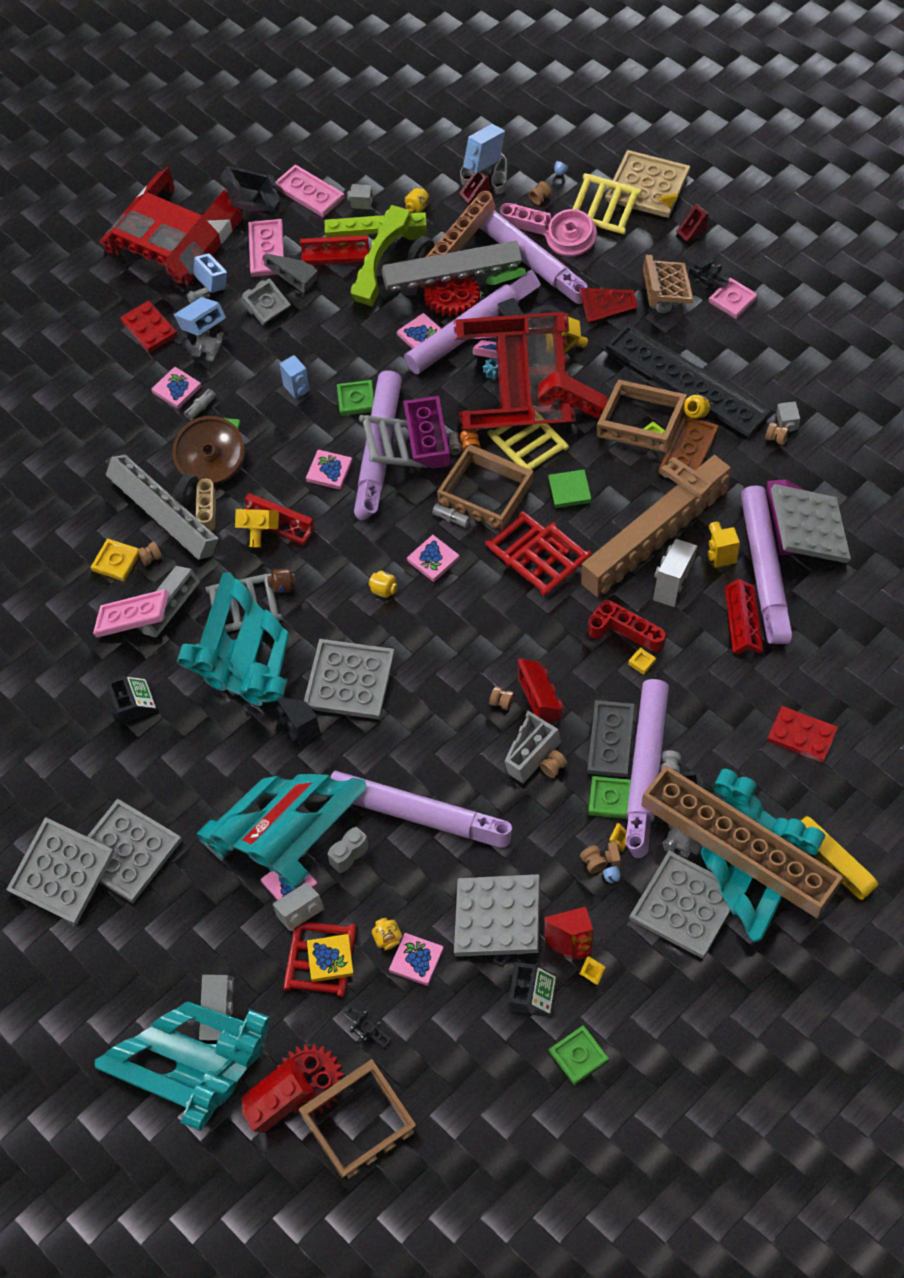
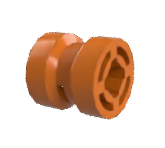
(469, 437)

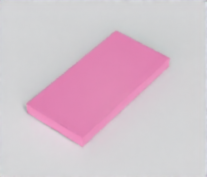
(309, 190)
(264, 238)
(131, 613)

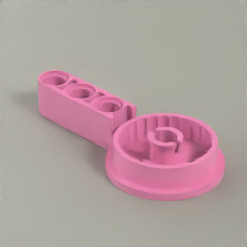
(556, 230)

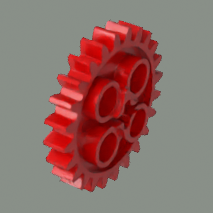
(452, 295)
(324, 1060)

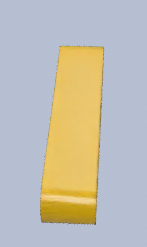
(835, 857)

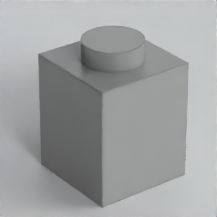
(360, 196)
(788, 416)

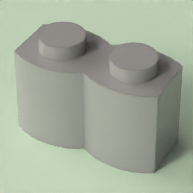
(351, 847)

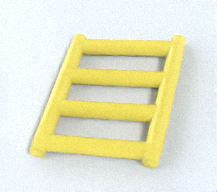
(618, 189)
(516, 457)

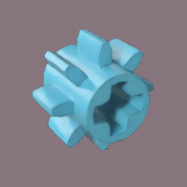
(491, 368)

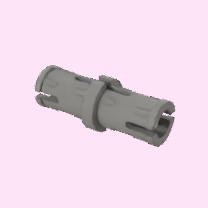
(200, 404)
(451, 515)

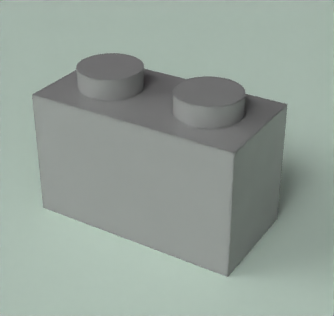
(298, 906)

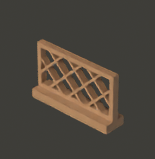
(654, 281)

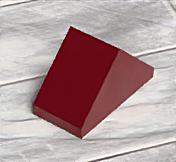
(474, 186)
(694, 223)

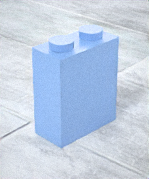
(484, 148)
(200, 316)

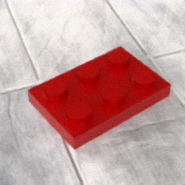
(148, 326)
(802, 734)

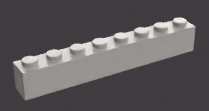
(451, 265)
(162, 507)

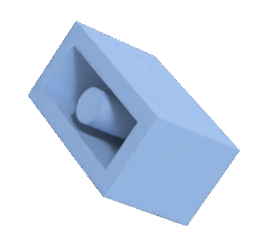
(210, 273)
(294, 377)

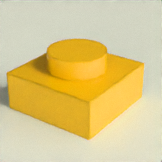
(642, 661)

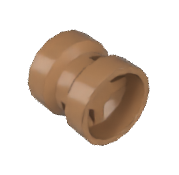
(540, 192)
(777, 433)
(149, 553)
(502, 698)
(553, 763)
(593, 858)

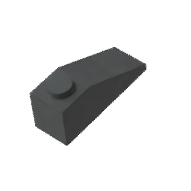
(293, 271)

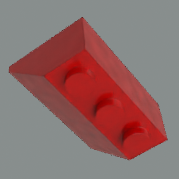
(539, 690)
(570, 933)
(275, 1097)

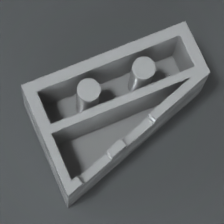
(673, 570)
(531, 747)
(217, 996)

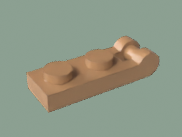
(686, 477)

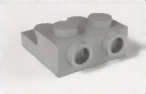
(265, 301)

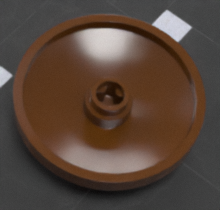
(209, 449)

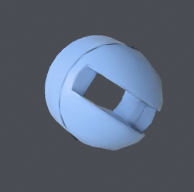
(560, 168)
(611, 874)

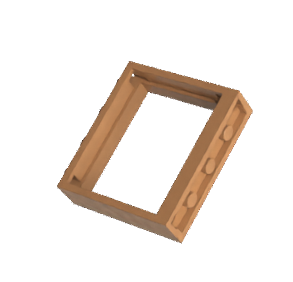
(639, 436)
(493, 463)
(386, 1145)

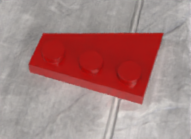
(606, 302)

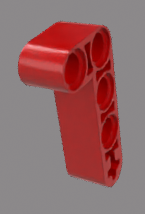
(571, 391)
(651, 637)

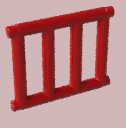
(536, 528)
(539, 539)
(294, 964)

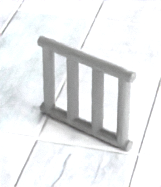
(389, 458)
(248, 582)

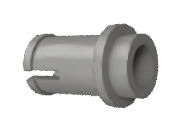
(193, 296)
(454, 445)

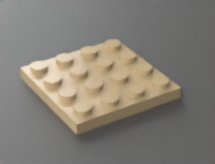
(655, 179)

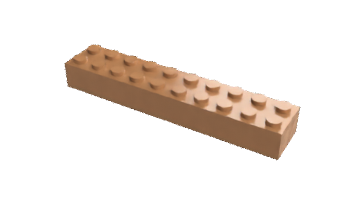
(652, 530)
(741, 841)

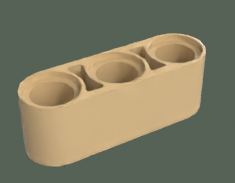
(206, 503)

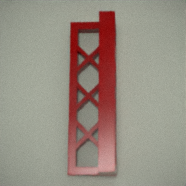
(335, 253)
(286, 516)
(740, 616)

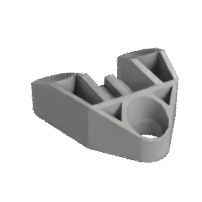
(499, 174)

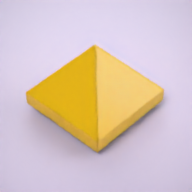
(668, 200)
(619, 836)
(592, 970)

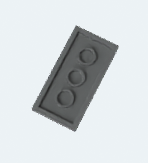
(610, 738)

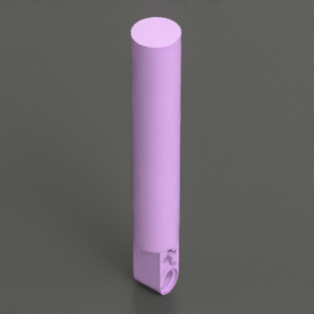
(535, 256)
(442, 341)
(372, 473)
(766, 565)
(646, 762)
(431, 813)

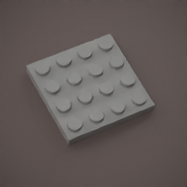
(810, 523)
(349, 678)
(139, 849)
(61, 870)
(682, 905)
(497, 915)

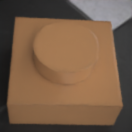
(612, 855)

